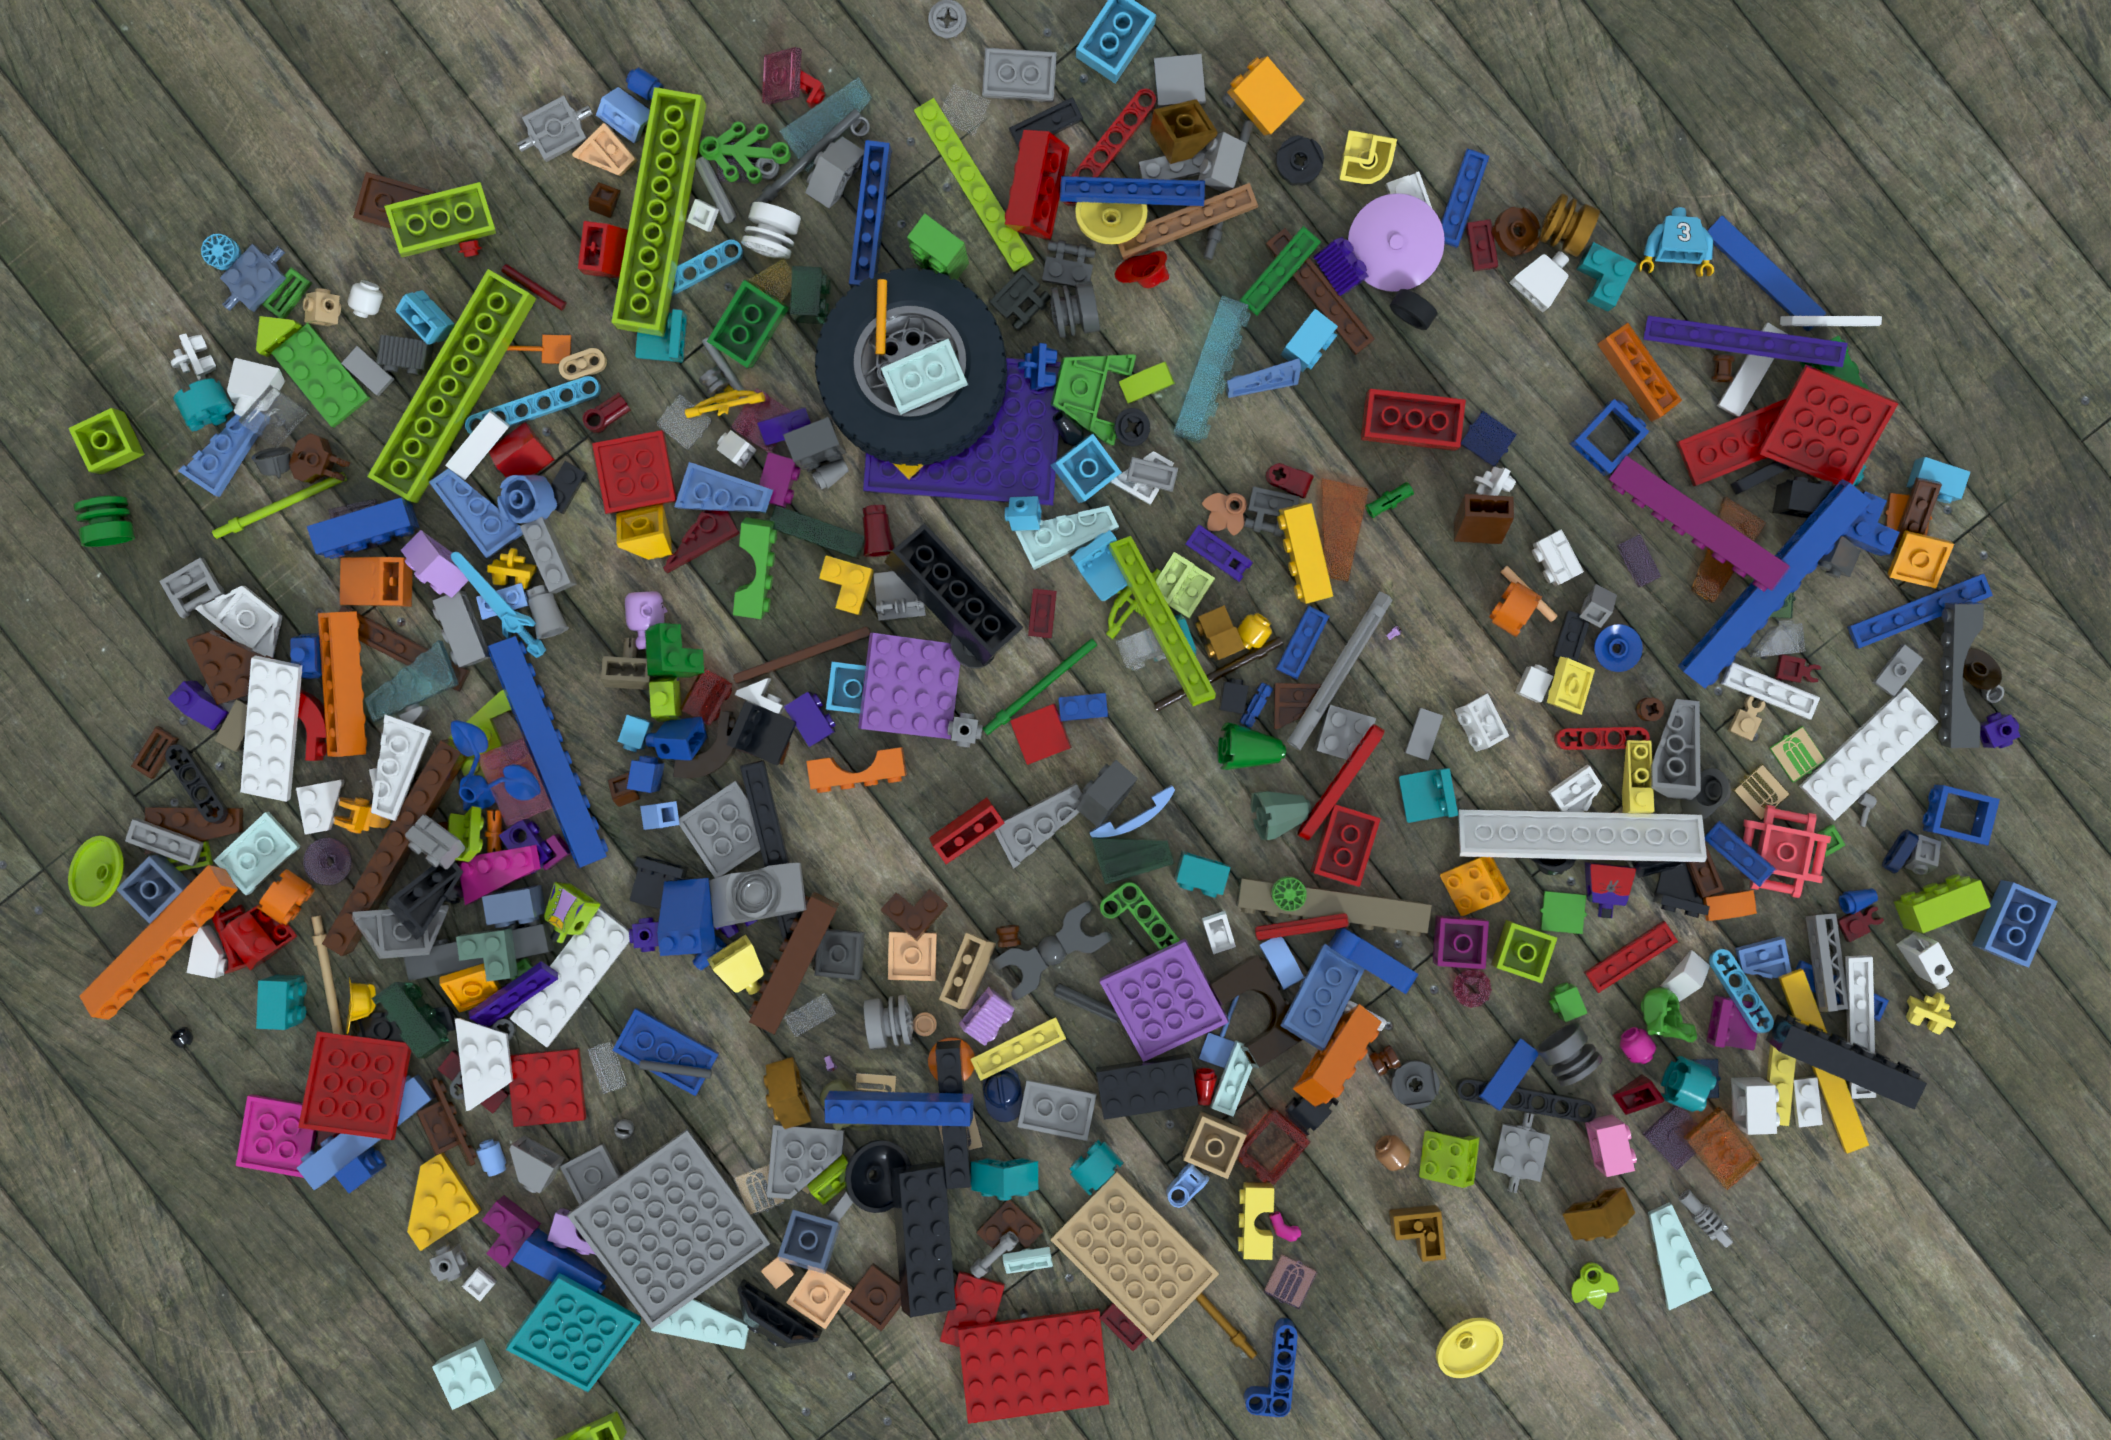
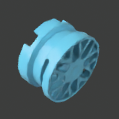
(220, 251)

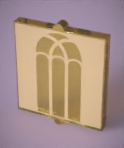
(1759, 790)

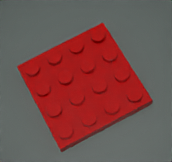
(1827, 426)
(355, 1086)

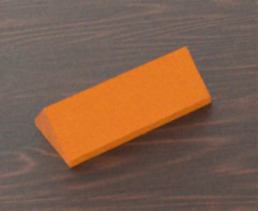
(1639, 372)

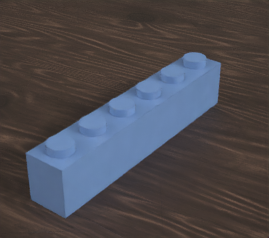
(341, 1150)

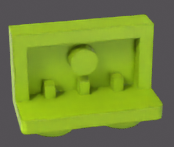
(467, 830)

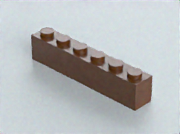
(794, 962)

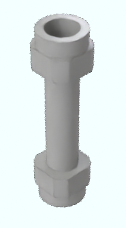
(981, 1266)

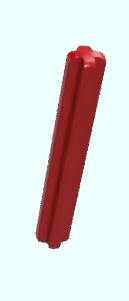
(1302, 926)

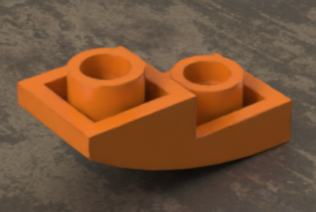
(1730, 905)

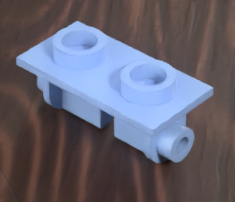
(513, 596)

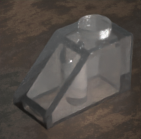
(1780, 640)

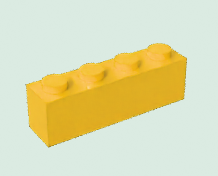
(1305, 553)

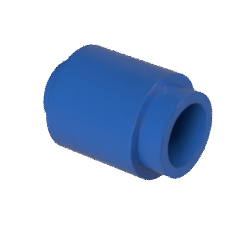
(642, 83)

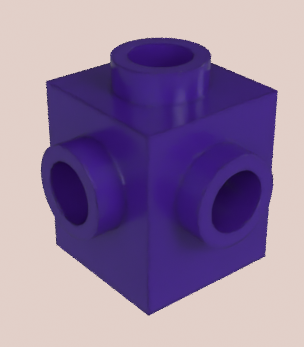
(1999, 730)
(637, 934)

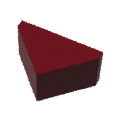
(1638, 1095)

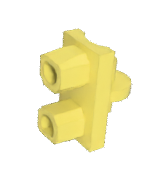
(1933, 1009)

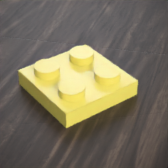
(1570, 685)

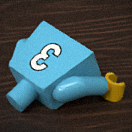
(1680, 241)

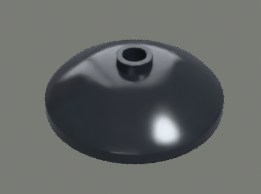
(874, 1193)

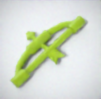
(1124, 596)

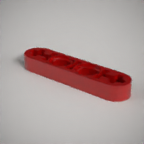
(1601, 737)

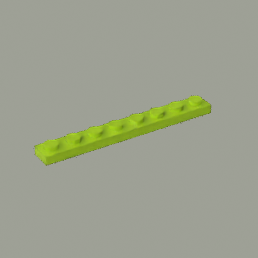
(973, 185)
(1162, 621)

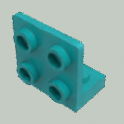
(668, 347)
(1428, 795)

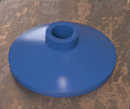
(1629, 644)

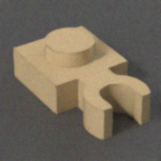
(1745, 722)

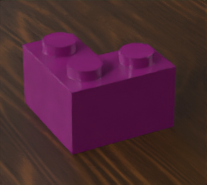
(512, 1225)

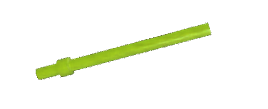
(238, 524)

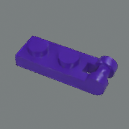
(1218, 552)

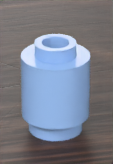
(491, 1157)

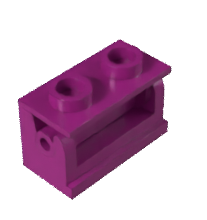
(779, 476)

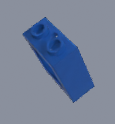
(1592, 454)
(1983, 819)

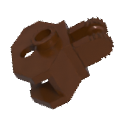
(314, 460)

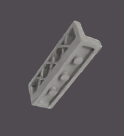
(1823, 963)

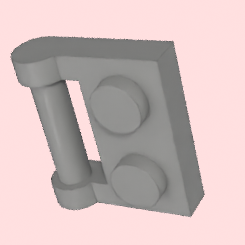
(189, 580)

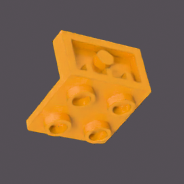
(1475, 885)

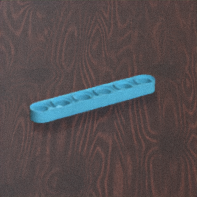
(699, 264)
(531, 401)

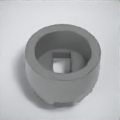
(864, 130)
(1993, 695)
(626, 1125)

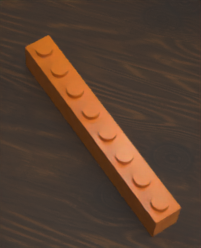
(158, 942)

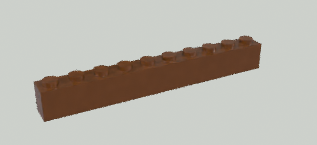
(394, 848)

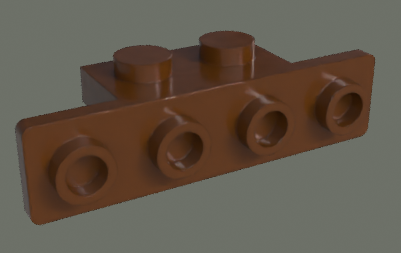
(442, 1127)

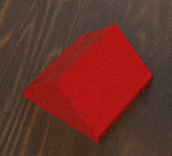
(520, 453)

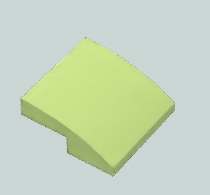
(1183, 584)

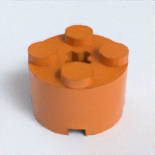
(1516, 608)
(285, 896)

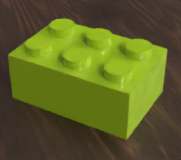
(1941, 903)

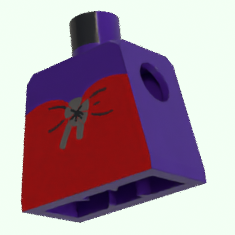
(1608, 886)

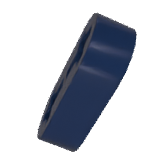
(1900, 851)

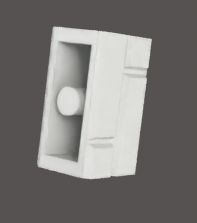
(1556, 558)

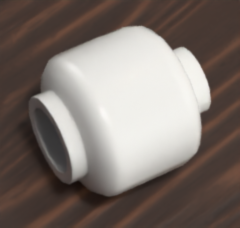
(365, 298)

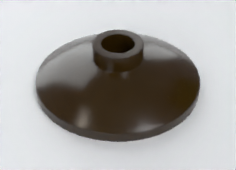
(1981, 670)

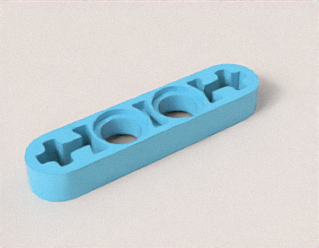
(1744, 988)

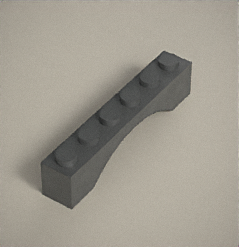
(1961, 626)

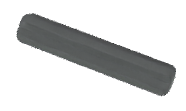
(1086, 1002)

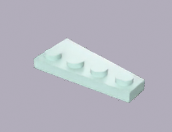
(1678, 1264)
(704, 1323)

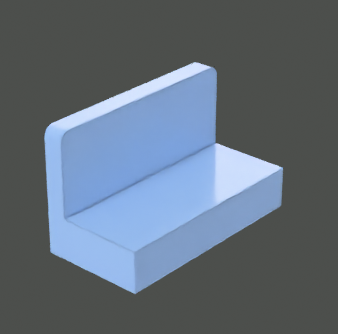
(623, 114)

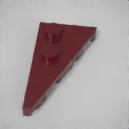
(707, 533)

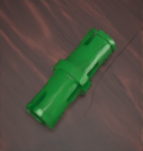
(1389, 500)

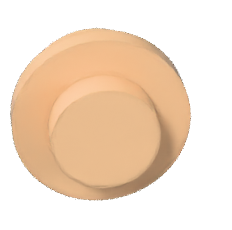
(924, 1024)

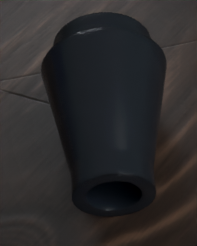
(1069, 430)

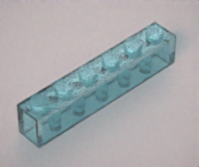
(1211, 369)

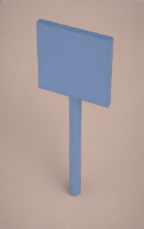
(1217, 1048)

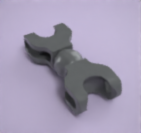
(1051, 950)

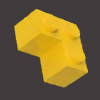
(854, 582)

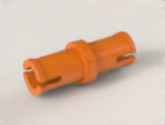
(494, 829)

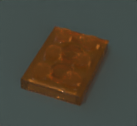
(1723, 1148)

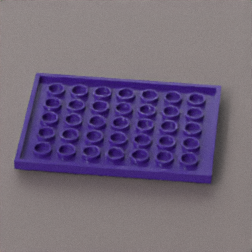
(1002, 464)

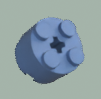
(526, 498)

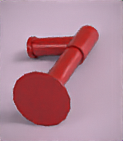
(219, 919)

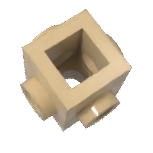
(321, 308)

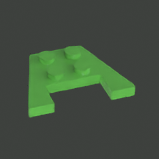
(1081, 388)

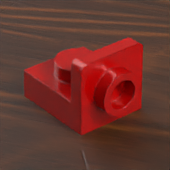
(812, 85)

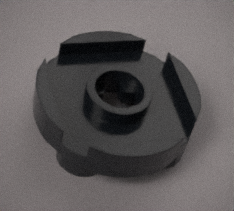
(1303, 147)

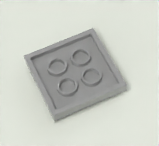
(722, 830)

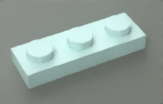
(1232, 1081)

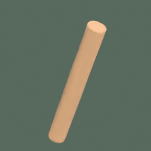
(1542, 606)

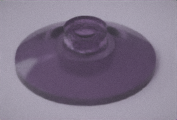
(316, 862)

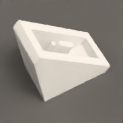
(1687, 976)

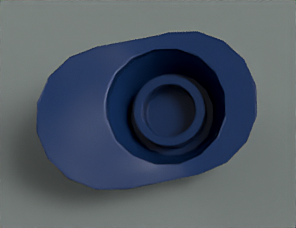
(1003, 1095)

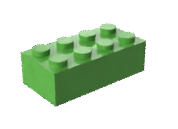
(937, 248)

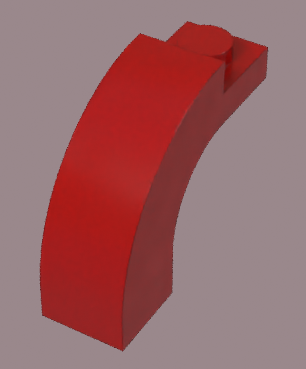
(313, 716)

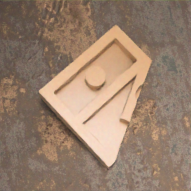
(606, 151)

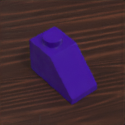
(774, 428)
(198, 704)

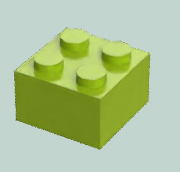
(106, 441)
(1524, 951)

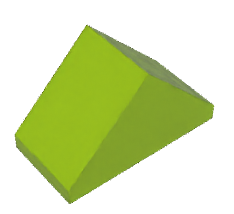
(273, 333)

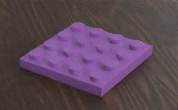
(909, 686)
(1164, 1000)

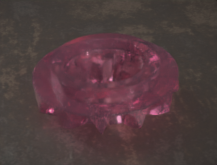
(1471, 977)

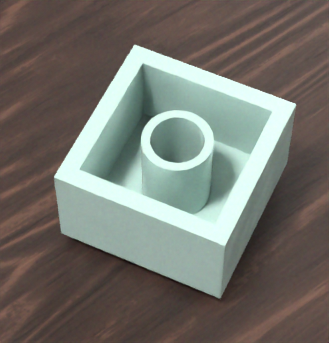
(467, 1374)

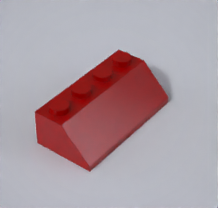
(1037, 184)

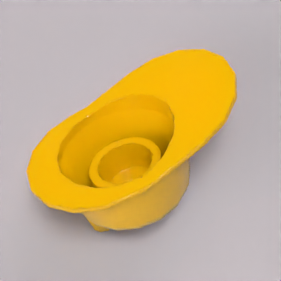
(360, 1001)

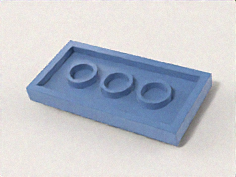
(1322, 997)

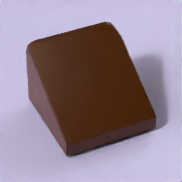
(604, 199)
(619, 790)

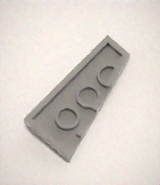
(1037, 823)

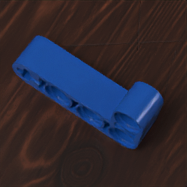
(1373, 959)
(1277, 1367)

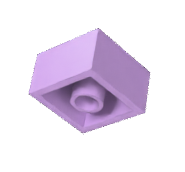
(433, 564)

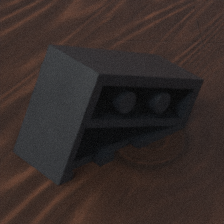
(423, 897)

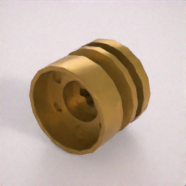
(1569, 225)

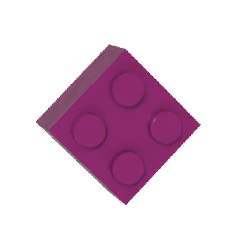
(1460, 942)

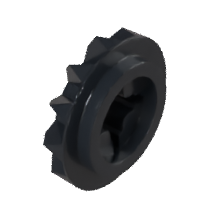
(1141, 430)

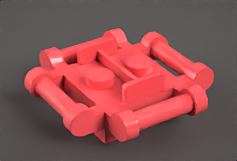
(1788, 849)

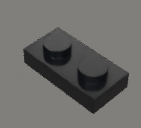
(566, 485)
(1571, 636)

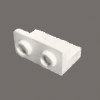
(1481, 723)

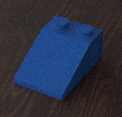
(686, 918)

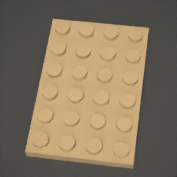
(1134, 1256)

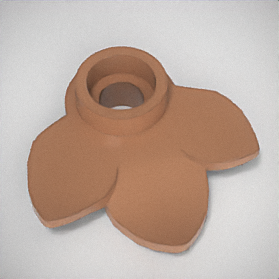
(1223, 515)

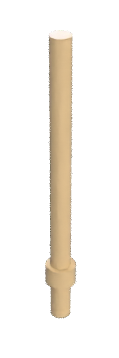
(326, 974)

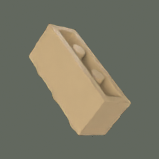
(967, 971)

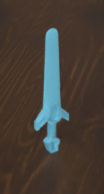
(511, 620)

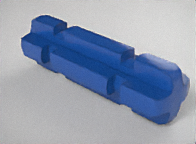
(1256, 705)

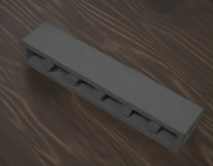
(444, 955)

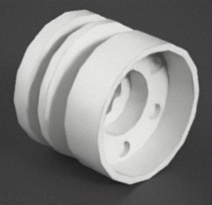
(771, 228)

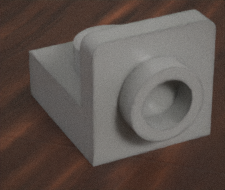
(1924, 856)

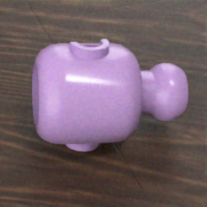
(643, 611)

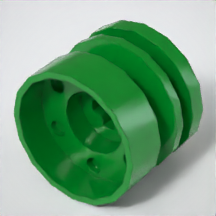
(104, 521)

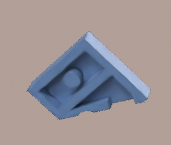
(1764, 958)

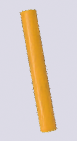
(881, 316)

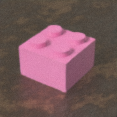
(1610, 1145)

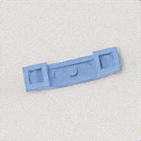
(1160, 800)

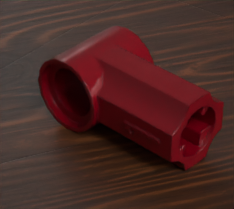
(608, 411)

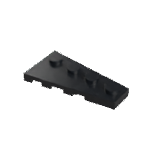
(378, 1026)

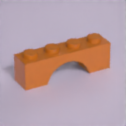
(826, 772)

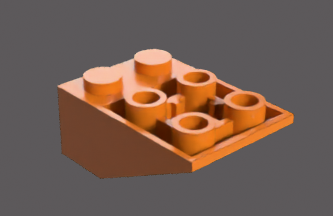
(375, 581)

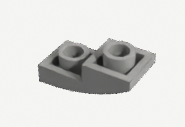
(414, 714)

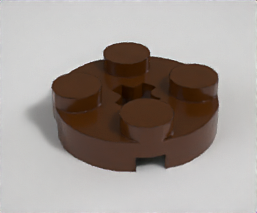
(1505, 235)

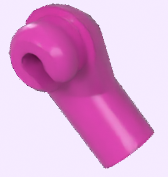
(1282, 1230)

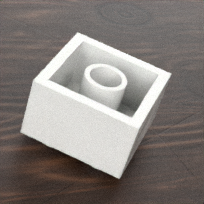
(1754, 1105)

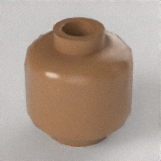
(1392, 1152)

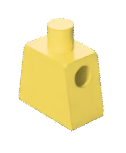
(738, 966)

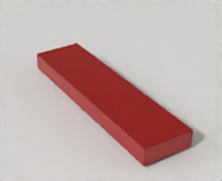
(1630, 956)

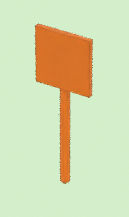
(553, 348)

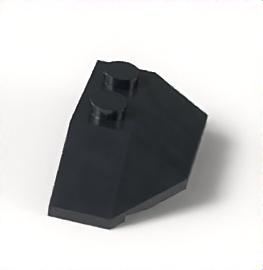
(774, 1319)

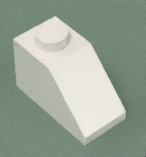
(735, 448)
(207, 954)

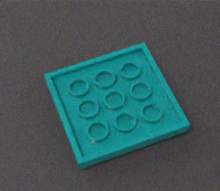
(573, 1332)

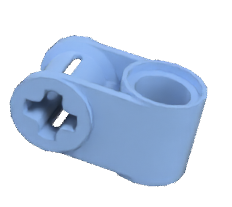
(1186, 1183)

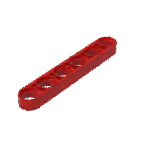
(1119, 126)
(1341, 782)

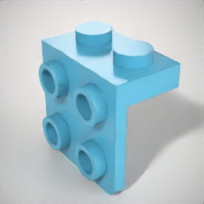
(1099, 566)

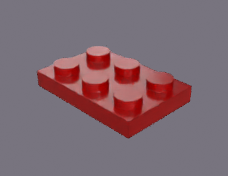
(976, 1303)

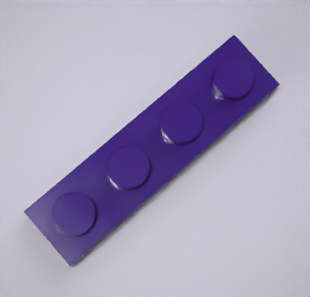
(513, 994)

